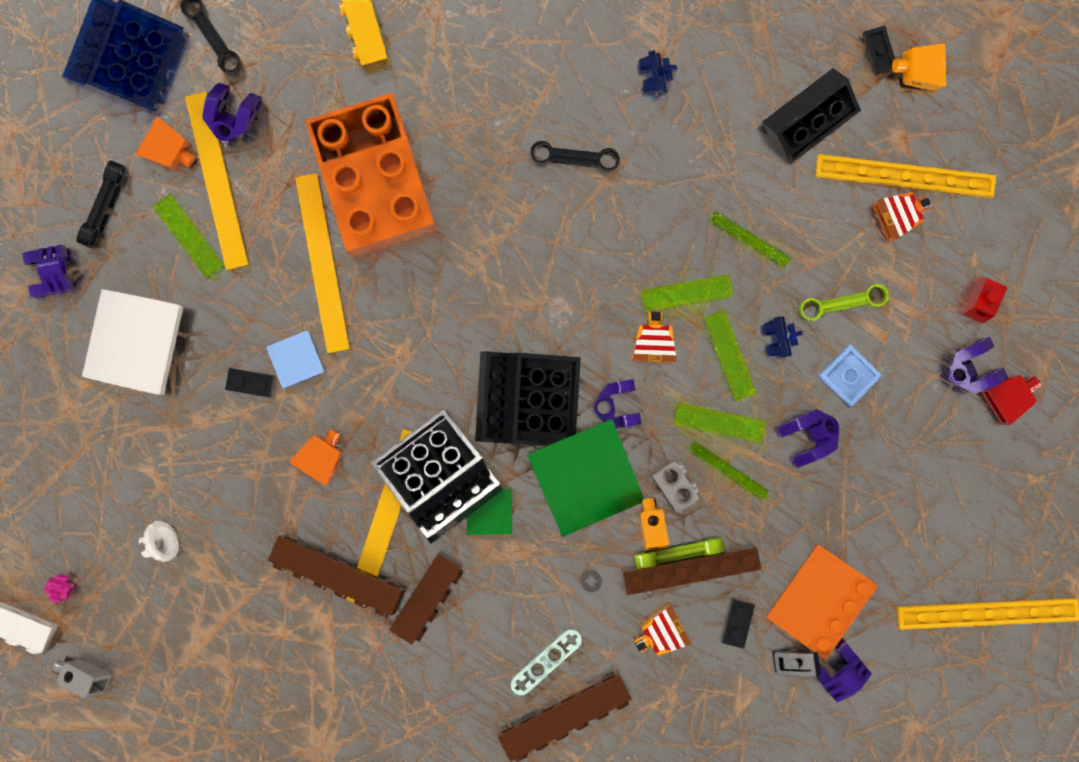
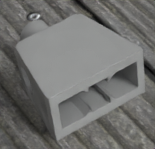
(82, 678)

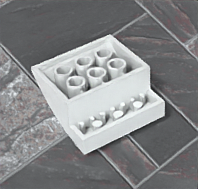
(132, 341)

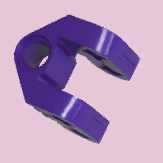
(237, 124)
(51, 271)
(971, 381)
(611, 389)
(823, 431)
(849, 678)

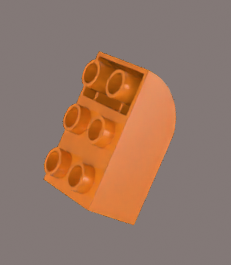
(371, 175)

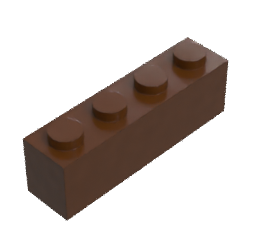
(426, 597)

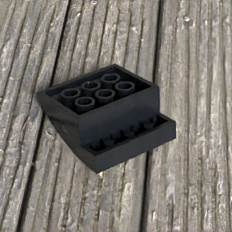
(527, 398)
(437, 476)

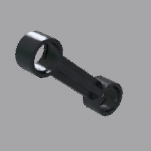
(212, 36)
(574, 156)
(90, 229)

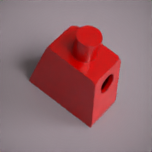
(984, 298)
(1012, 397)

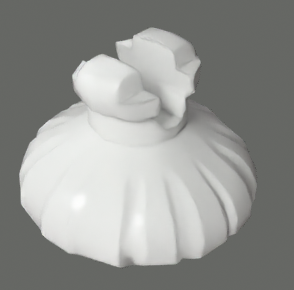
(160, 542)

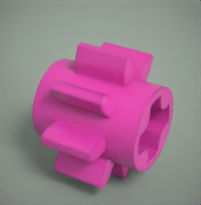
(58, 588)

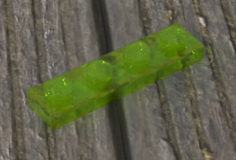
(188, 236)
(687, 293)
(729, 355)
(719, 422)

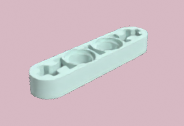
(543, 658)

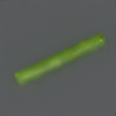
(752, 239)
(732, 472)

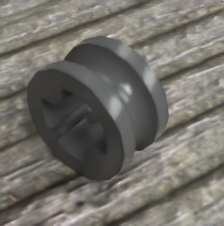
(586, 586)

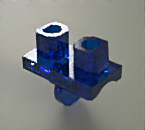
(659, 71)
(779, 327)

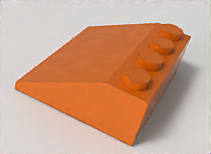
(821, 601)

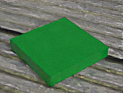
(493, 516)

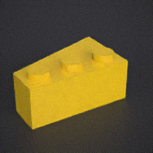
(364, 30)

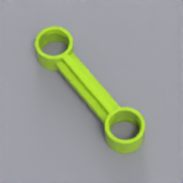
(844, 302)
(654, 558)

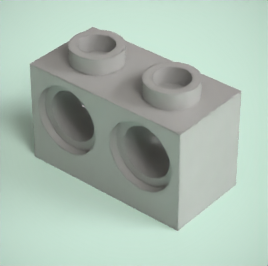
(671, 489)

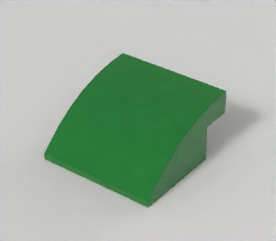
(586, 477)

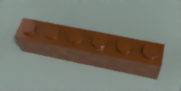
(692, 570)
(336, 575)
(564, 716)

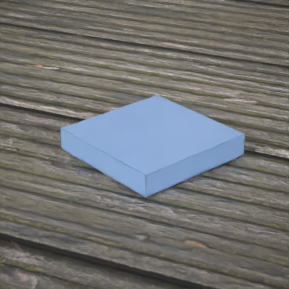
(295, 359)
(849, 375)

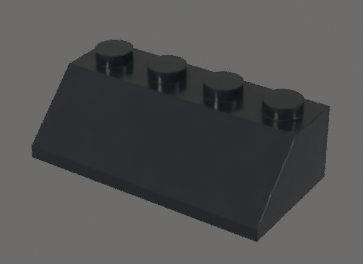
(812, 115)

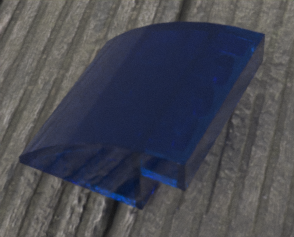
(122, 52)

